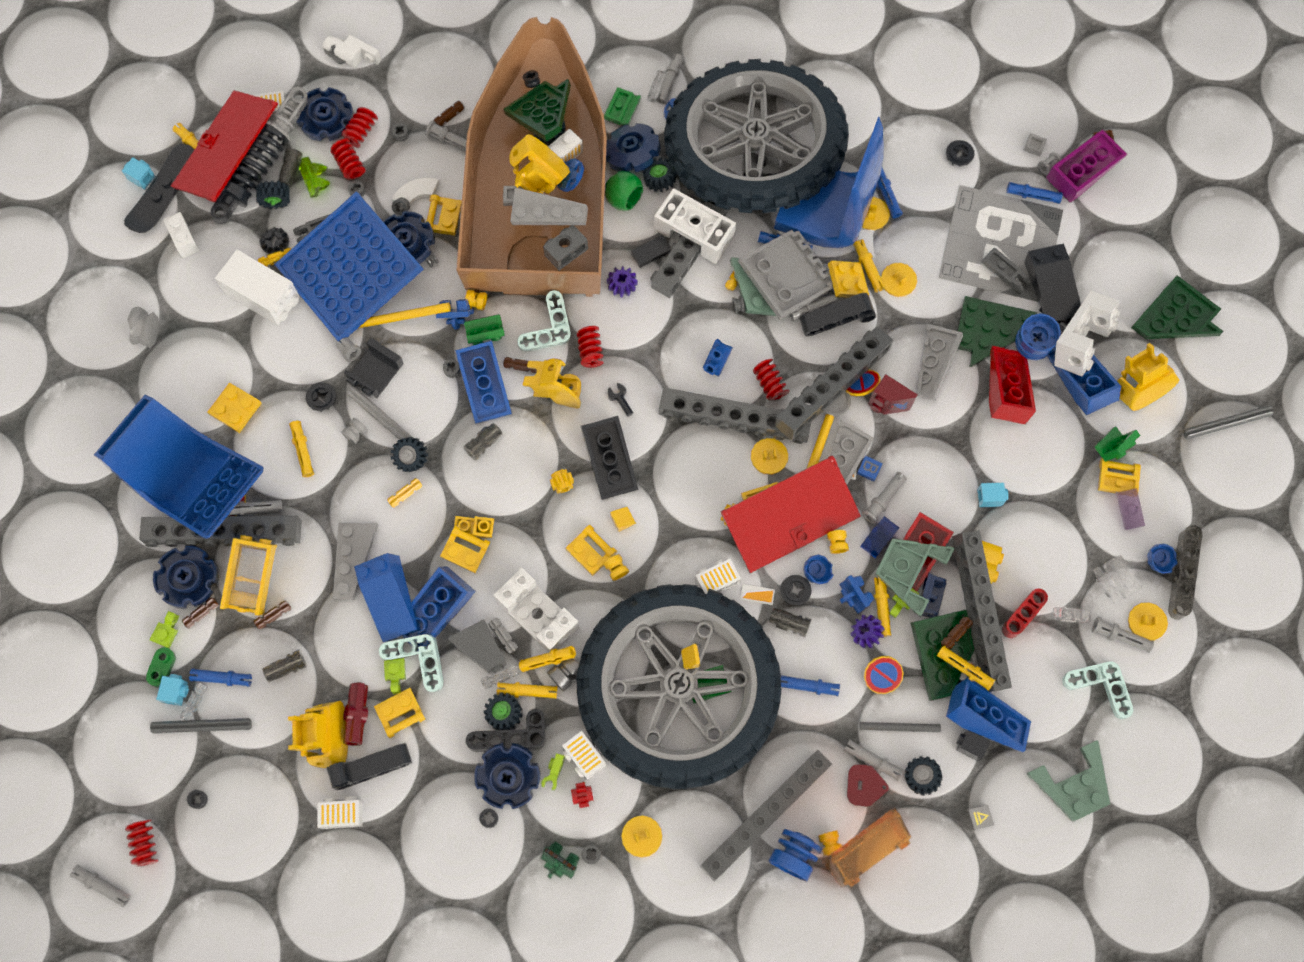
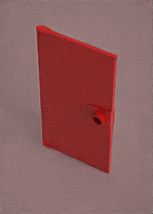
(224, 145)
(790, 514)

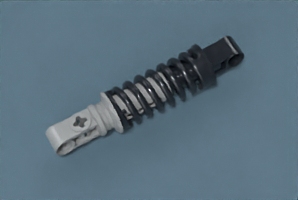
(270, 139)

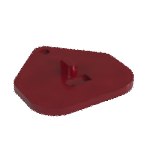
(871, 785)

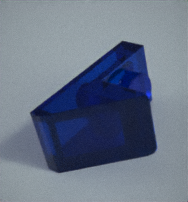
(879, 537)

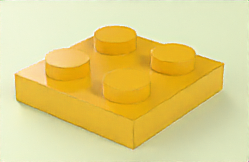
(847, 278)
(234, 407)

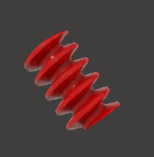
(358, 125)
(347, 159)
(589, 347)
(769, 381)
(140, 843)

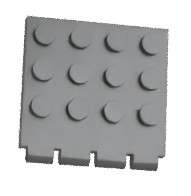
(787, 273)

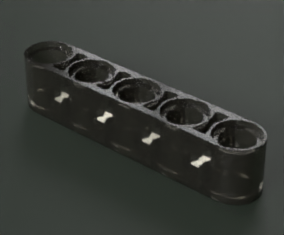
(1179, 579)

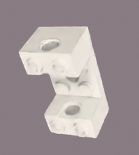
(712, 233)
(1096, 314)
(523, 596)

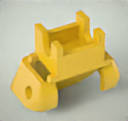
(542, 171)
(1151, 373)
(546, 385)
(321, 729)

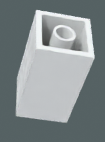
(257, 287)

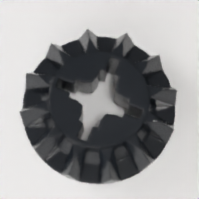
(955, 147)
(279, 245)
(323, 389)
(800, 583)

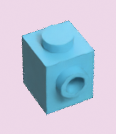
(138, 173)
(992, 494)
(172, 690)

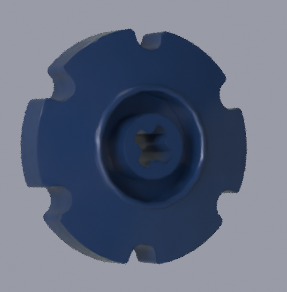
(325, 114)
(632, 148)
(412, 233)
(195, 587)
(503, 790)

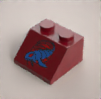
(891, 397)

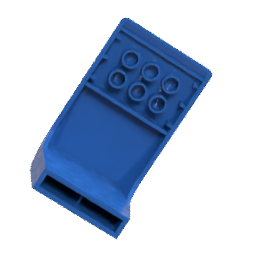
(839, 210)
(177, 467)

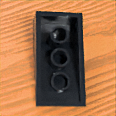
(1053, 281)
(609, 457)

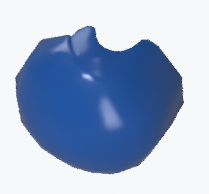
(1162, 558)
(818, 569)

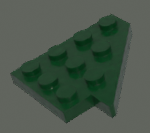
(541, 109)
(1178, 313)
(988, 325)
(928, 633)

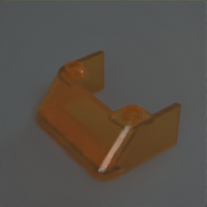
(868, 848)

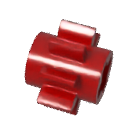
(582, 795)

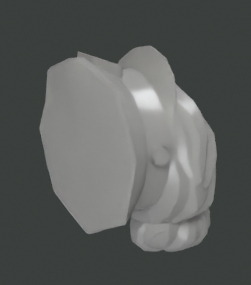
(143, 327)

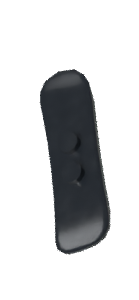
(159, 193)

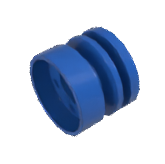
(1040, 327)
(795, 854)

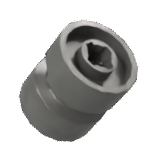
(564, 673)

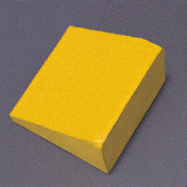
(622, 518)
(690, 657)

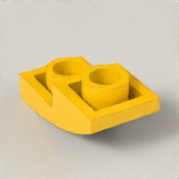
(479, 526)

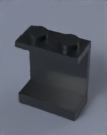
(374, 369)

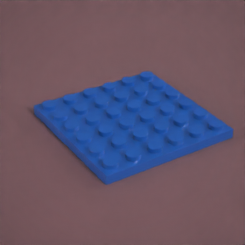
(349, 267)

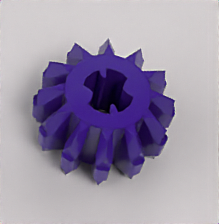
(615, 279)
(866, 638)

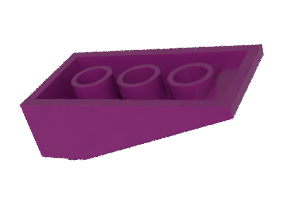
(1085, 165)

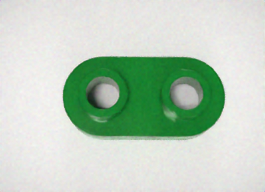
(160, 666)

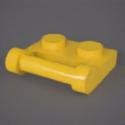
(448, 217)
(1116, 482)
(586, 554)
(462, 555)
(396, 707)

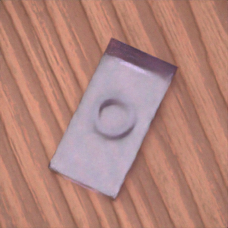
(1130, 509)

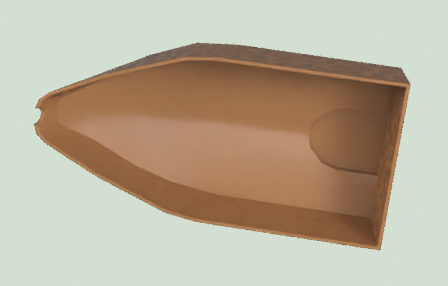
(491, 249)

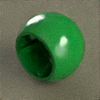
(623, 190)

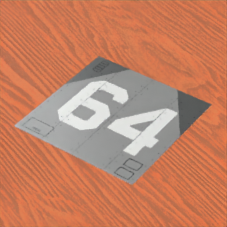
(1000, 222)

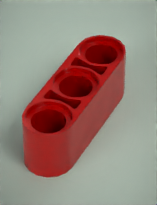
(1031, 607)

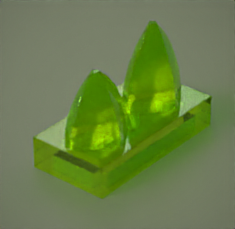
(309, 173)

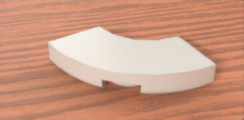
(417, 189)

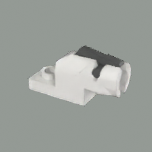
(350, 51)

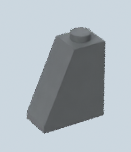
(479, 646)

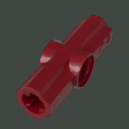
(355, 714)

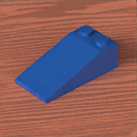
(483, 382)
(1093, 389)
(387, 596)
(439, 603)
(987, 715)

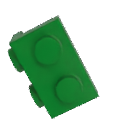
(484, 329)
(1115, 444)

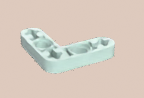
(556, 327)
(423, 653)
(1103, 677)

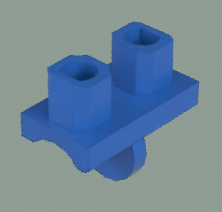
(462, 310)
(717, 358)
(854, 595)

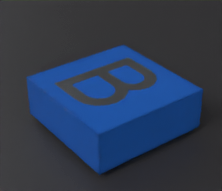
(869, 468)

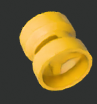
(476, 300)
(838, 541)
(616, 567)
(830, 841)

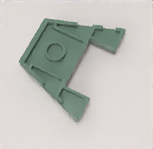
(753, 300)
(902, 565)
(1079, 793)

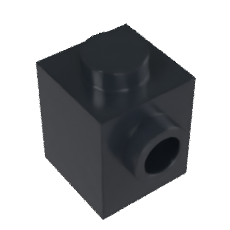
(972, 745)

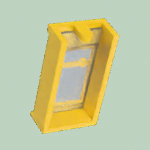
(248, 575)

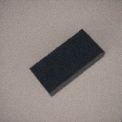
(650, 251)

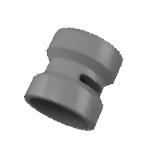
(353, 432)

